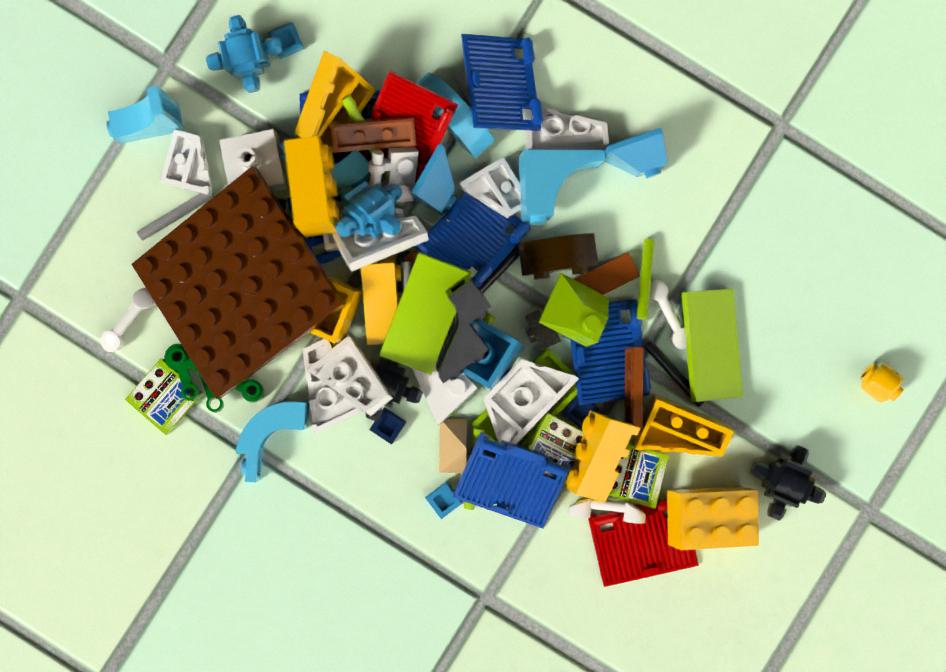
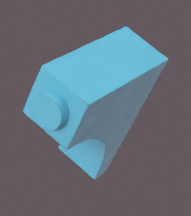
(147, 119)
(543, 174)

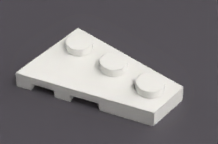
(567, 132)
(364, 250)
(325, 403)

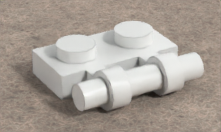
(399, 169)

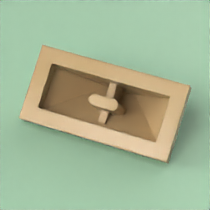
(453, 445)

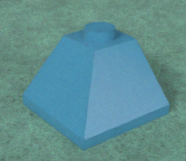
(639, 154)
(435, 185)
(498, 359)

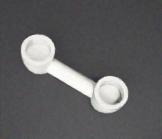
(659, 294)
(114, 340)
(631, 513)

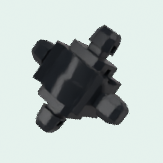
(396, 384)
(788, 482)

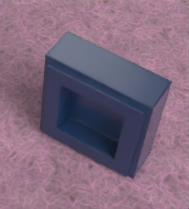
(577, 413)
(388, 426)

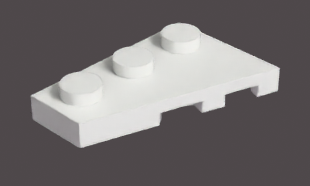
(352, 376)
(445, 397)

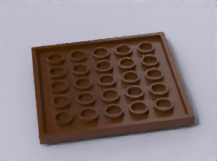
(237, 283)

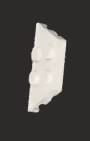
(524, 398)

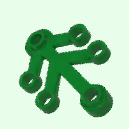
(186, 381)

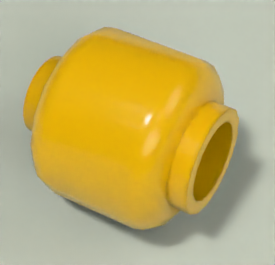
(882, 382)

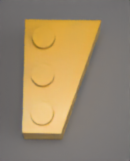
(324, 105)
(380, 297)
(681, 429)
(598, 455)

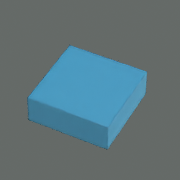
(289, 38)
(442, 500)

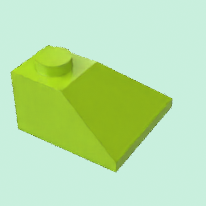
(576, 311)

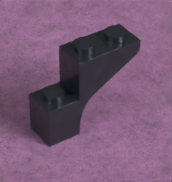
(464, 342)

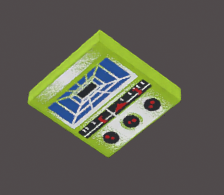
(160, 397)
(555, 440)
(640, 476)

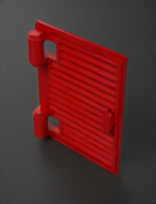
(405, 98)
(635, 547)

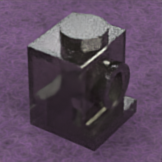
(540, 333)

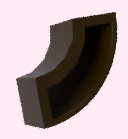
(558, 254)

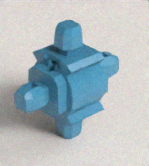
(244, 54)
(369, 210)

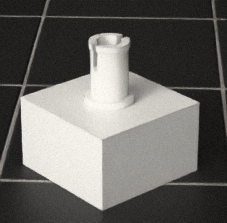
(255, 150)

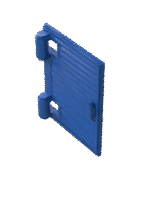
(501, 82)
(473, 237)
(603, 363)
(511, 481)

